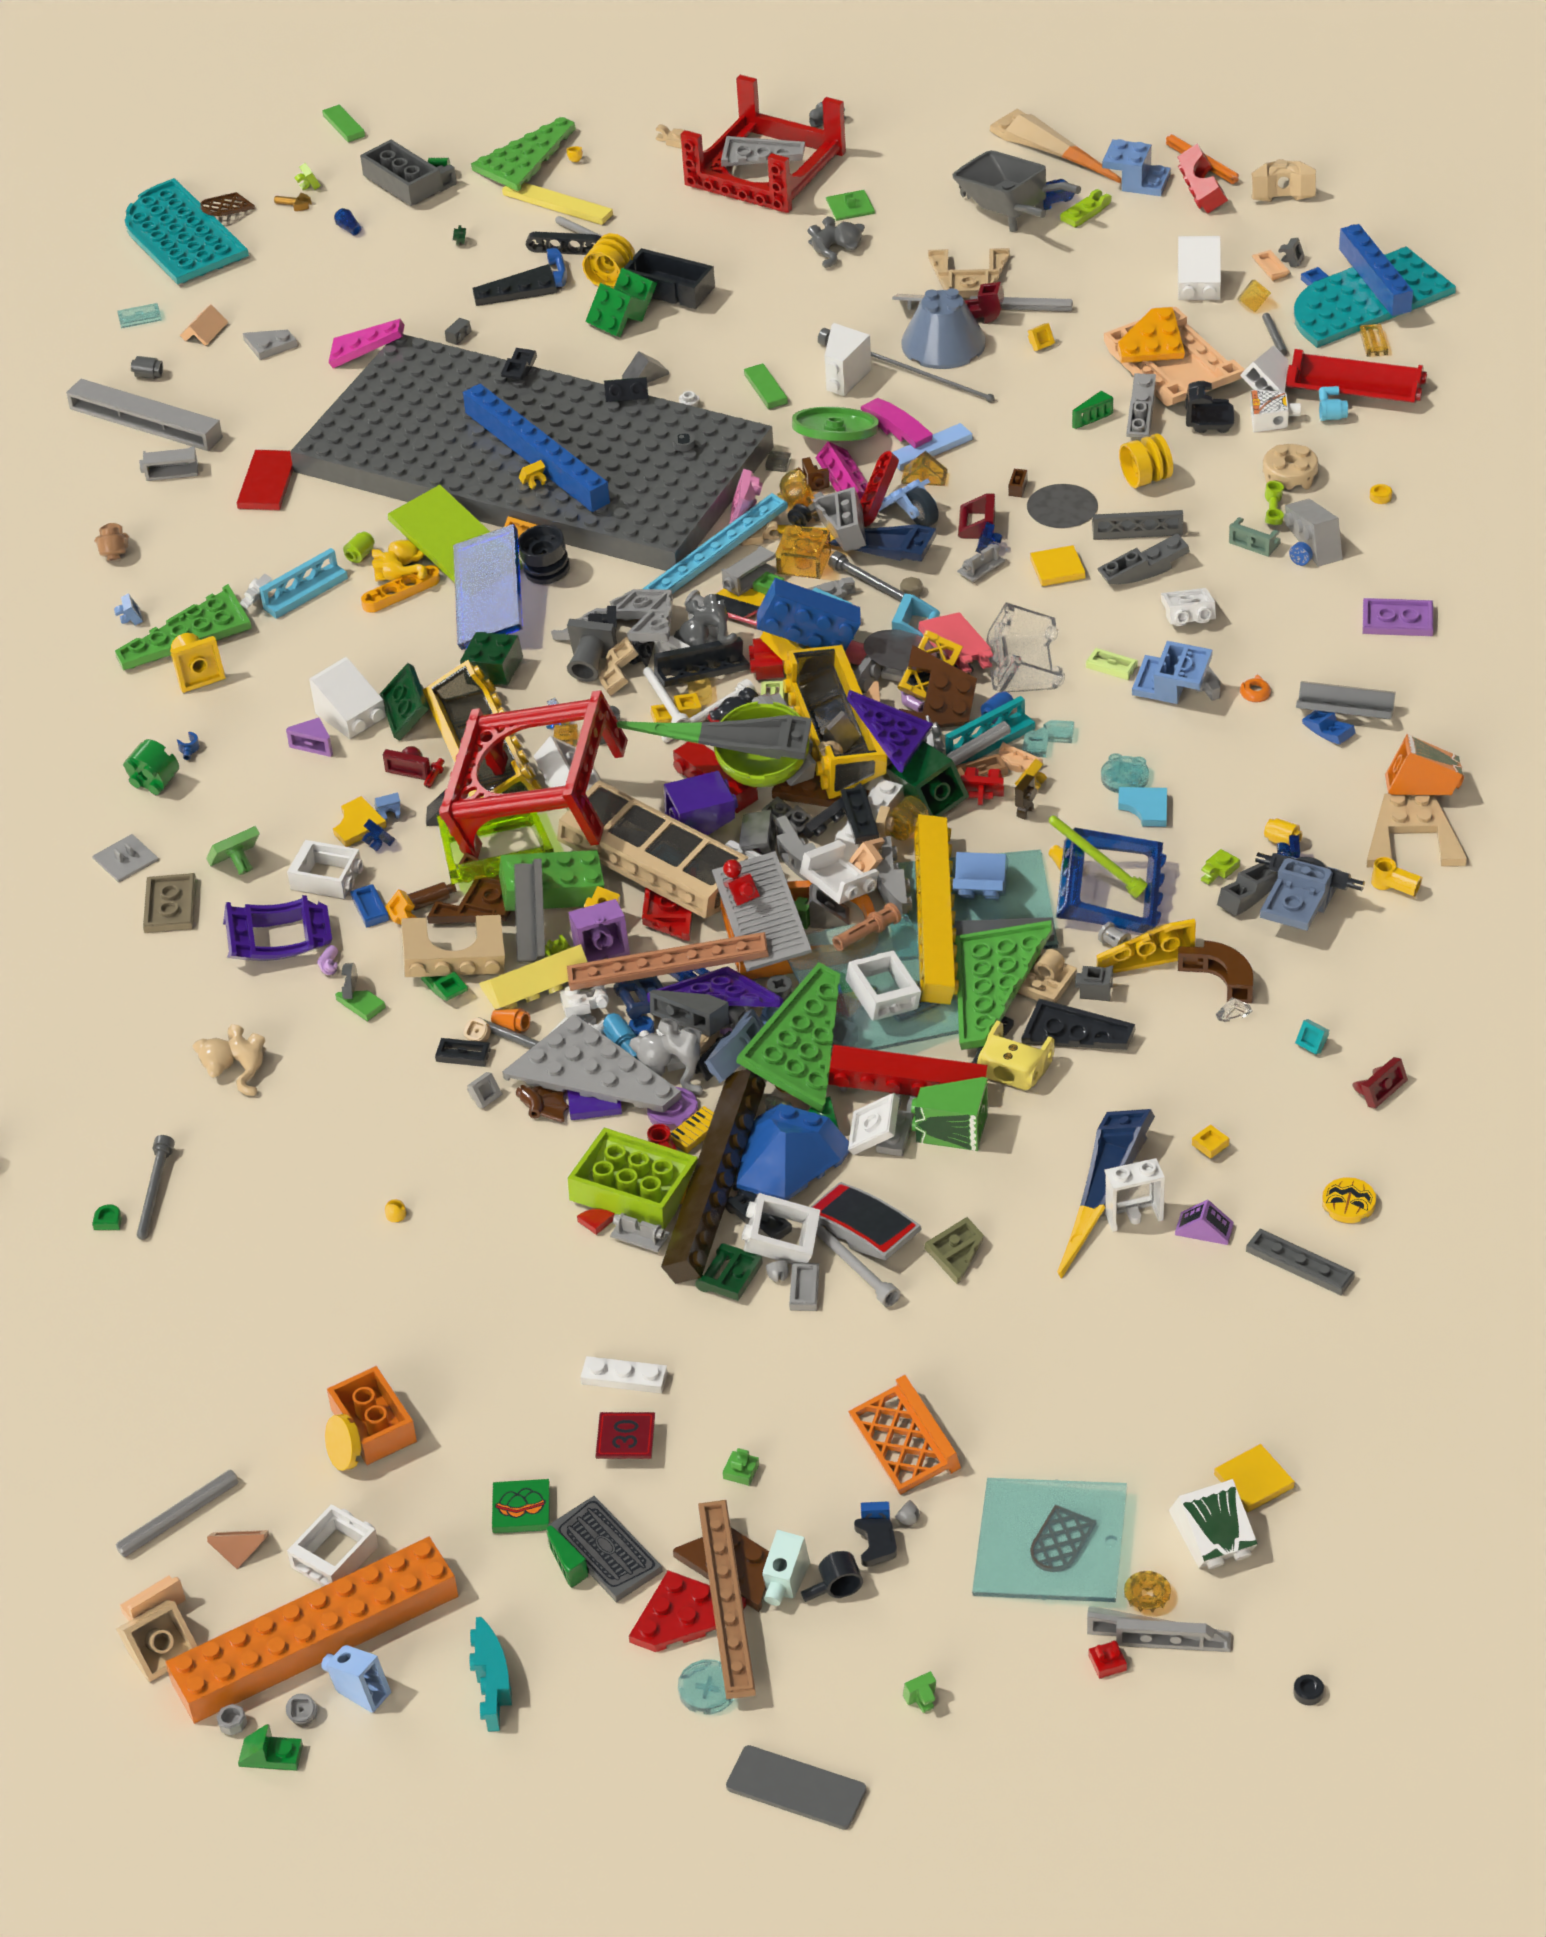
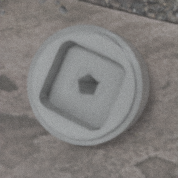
(301, 1709)

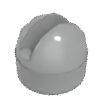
(776, 1269)
(908, 1513)

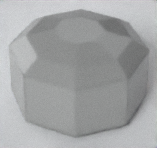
(231, 1719)

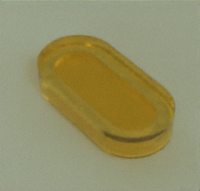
(702, 689)

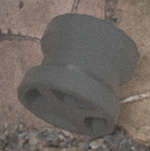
(780, 985)

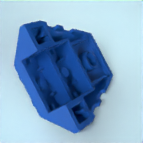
(788, 1151)

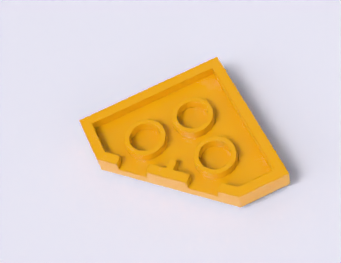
(1152, 338)

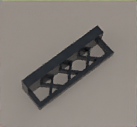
(699, 658)

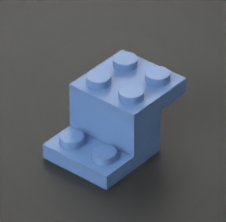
(1136, 167)
(1167, 676)
(980, 875)

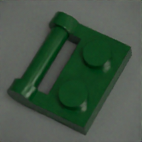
(736, 1274)

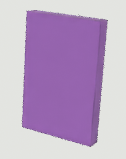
(1398, 617)

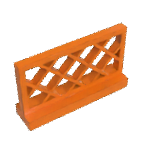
(921, 1419)

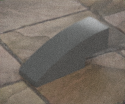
(1248, 889)

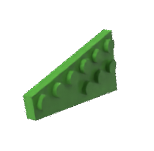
(217, 617)

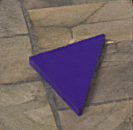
(893, 729)
(728, 986)

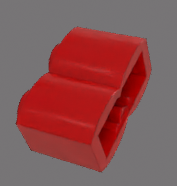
(766, 662)

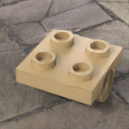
(1048, 977)

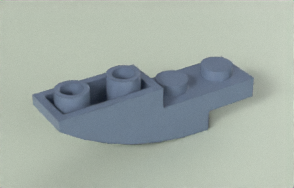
(723, 1058)

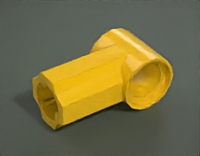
(1387, 876)

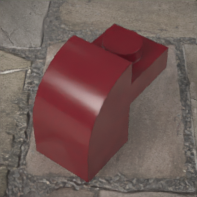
(988, 302)

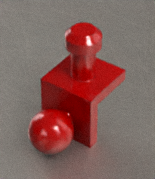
(741, 886)

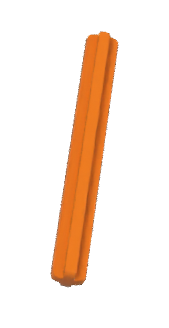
(1217, 168)

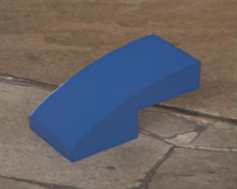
(1328, 727)

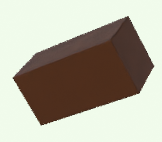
(1017, 483)

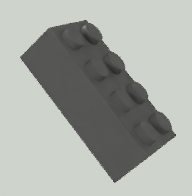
(401, 172)

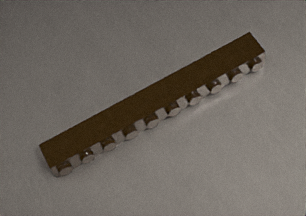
(713, 1177)

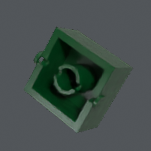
(495, 655)

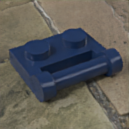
(641, 988)

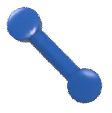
(555, 257)

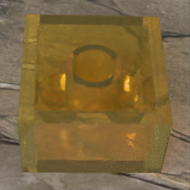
(803, 552)

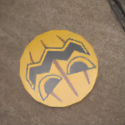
(1349, 1199)

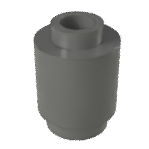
(147, 367)

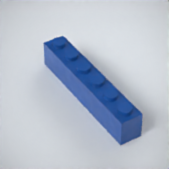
(1375, 270)

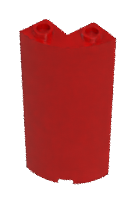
(1356, 377)

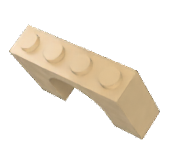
(427, 960)

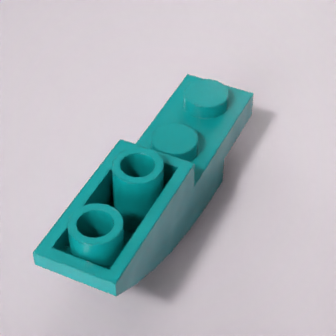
(490, 1672)

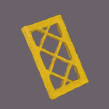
(941, 644)

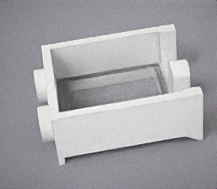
(1134, 1188)

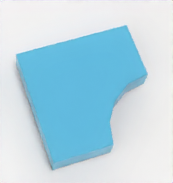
(1145, 803)

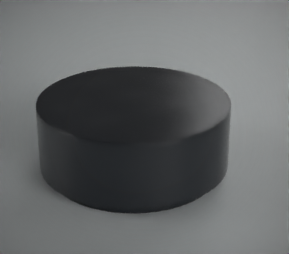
(1308, 1689)

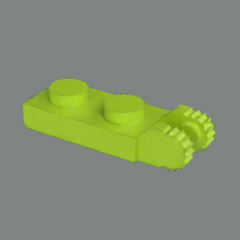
(1086, 208)

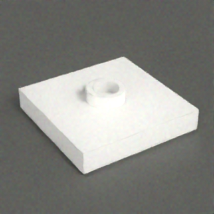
(873, 1123)

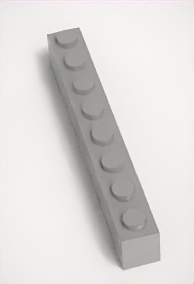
(144, 414)

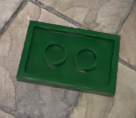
(404, 701)

